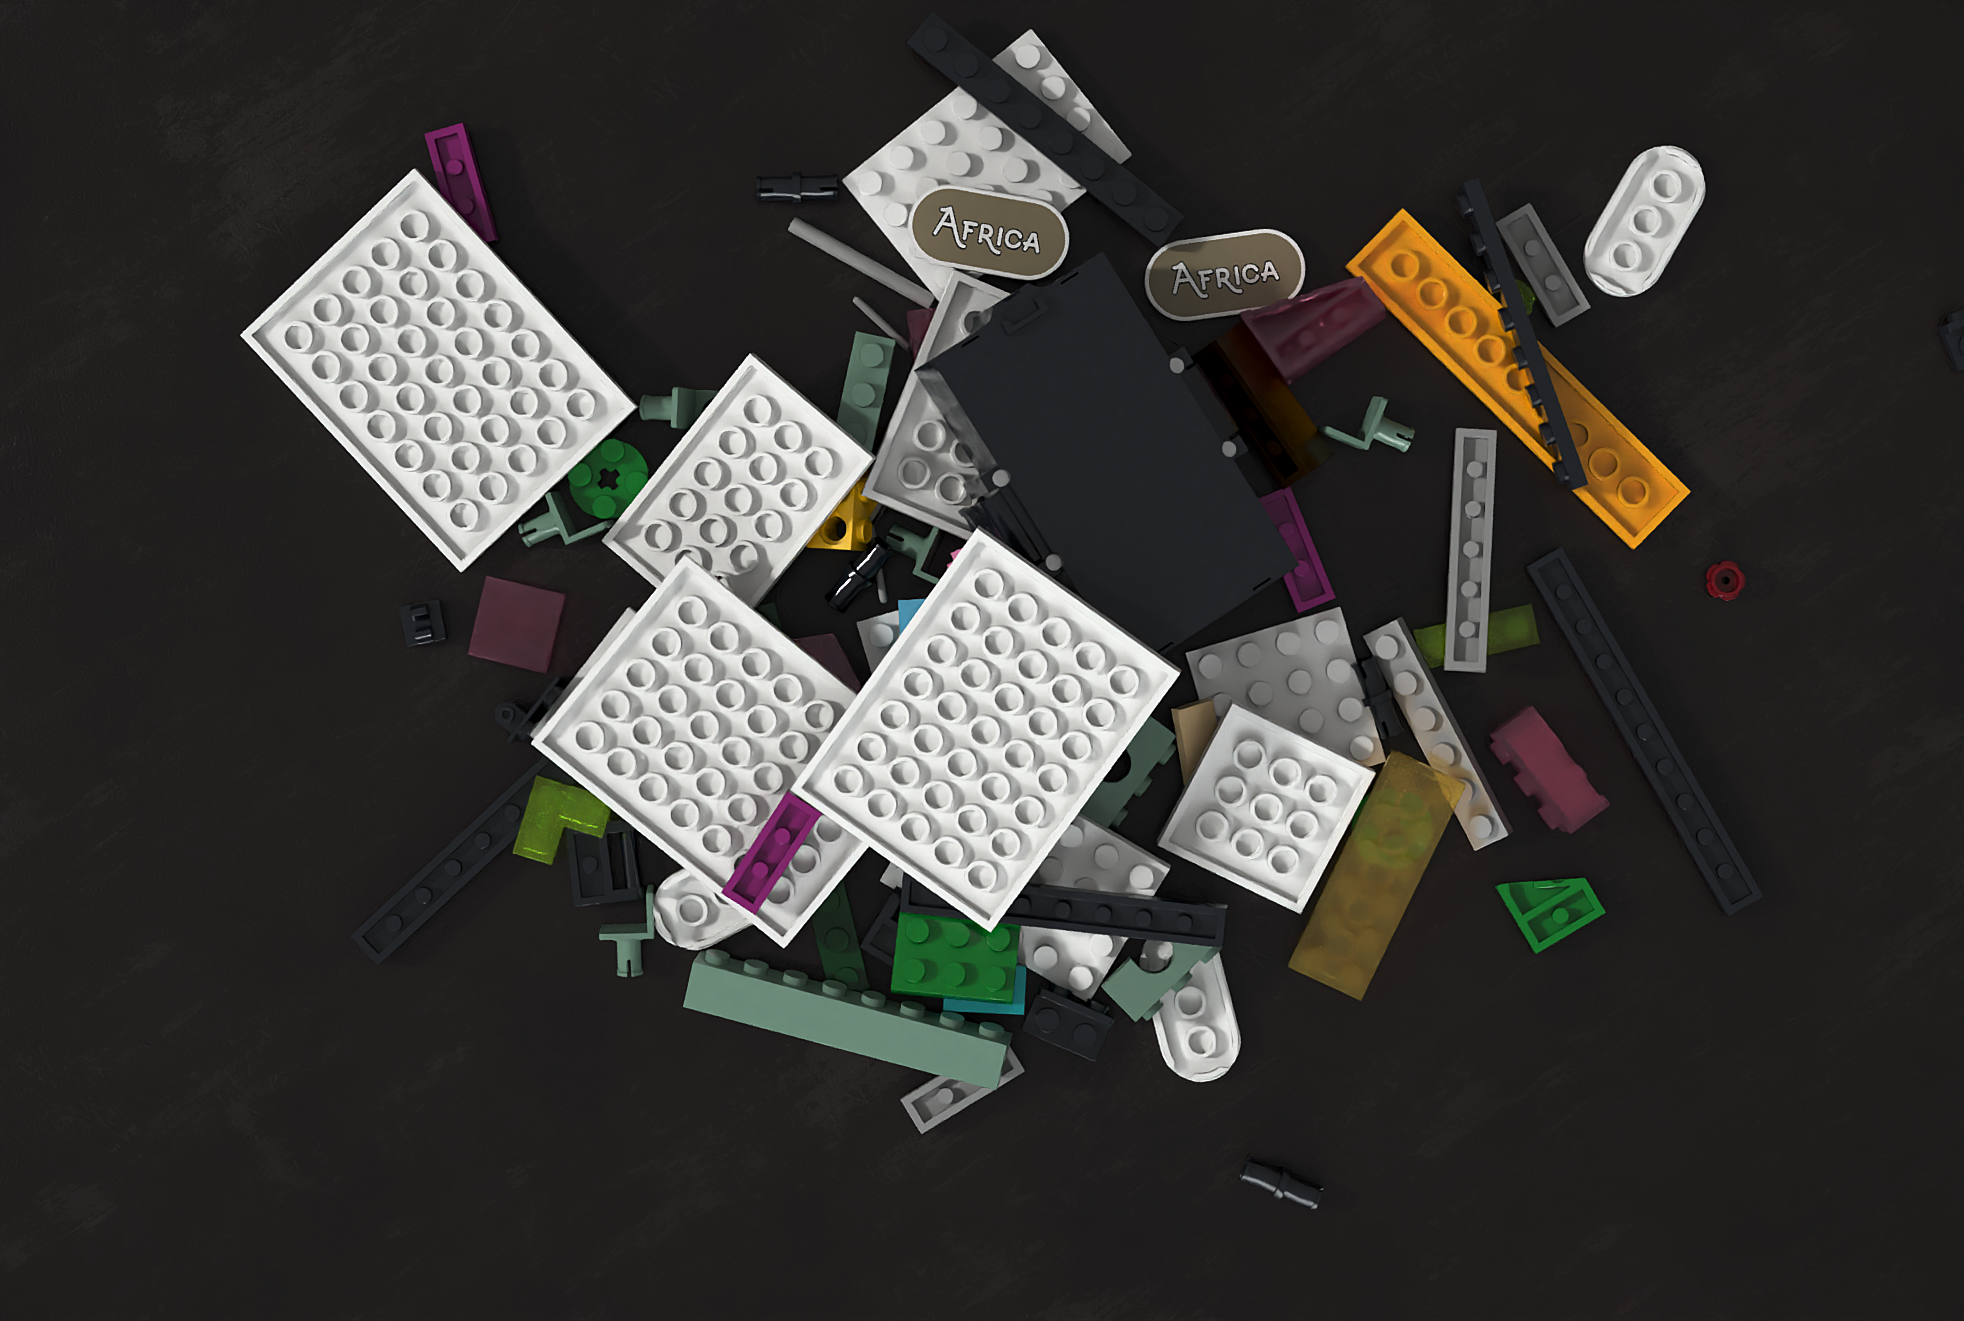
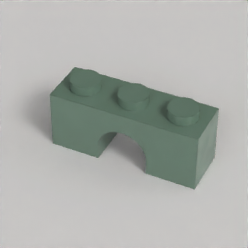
(865, 387)
(1147, 747)
(1140, 990)

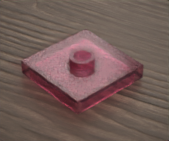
(516, 624)

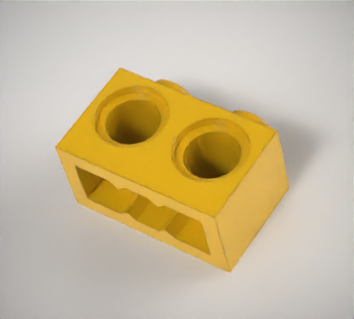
(855, 513)

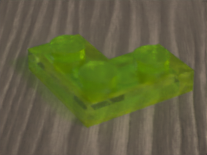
(552, 808)

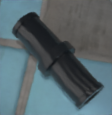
(797, 188)
(859, 574)
(1378, 697)
(1281, 1183)

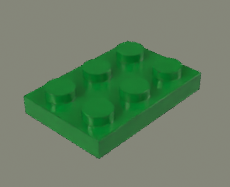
(955, 959)

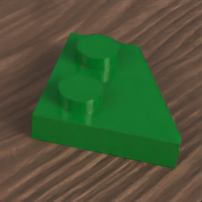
(1550, 908)

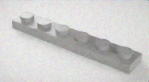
(1470, 550)
(1437, 730)

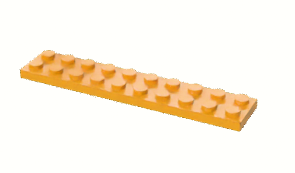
(1463, 330)

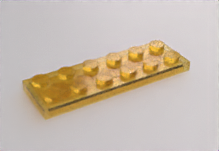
(1376, 874)

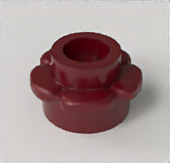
(1717, 588)

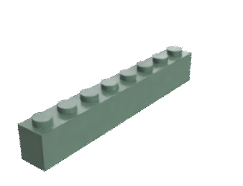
(847, 1018)

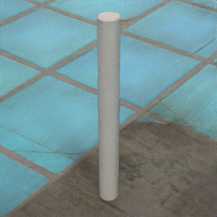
(861, 262)

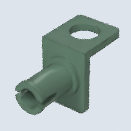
(681, 408)
(1374, 427)
(557, 522)
(918, 548)
(629, 938)

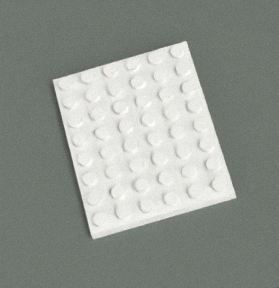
(438, 370)
(985, 729)
(701, 733)

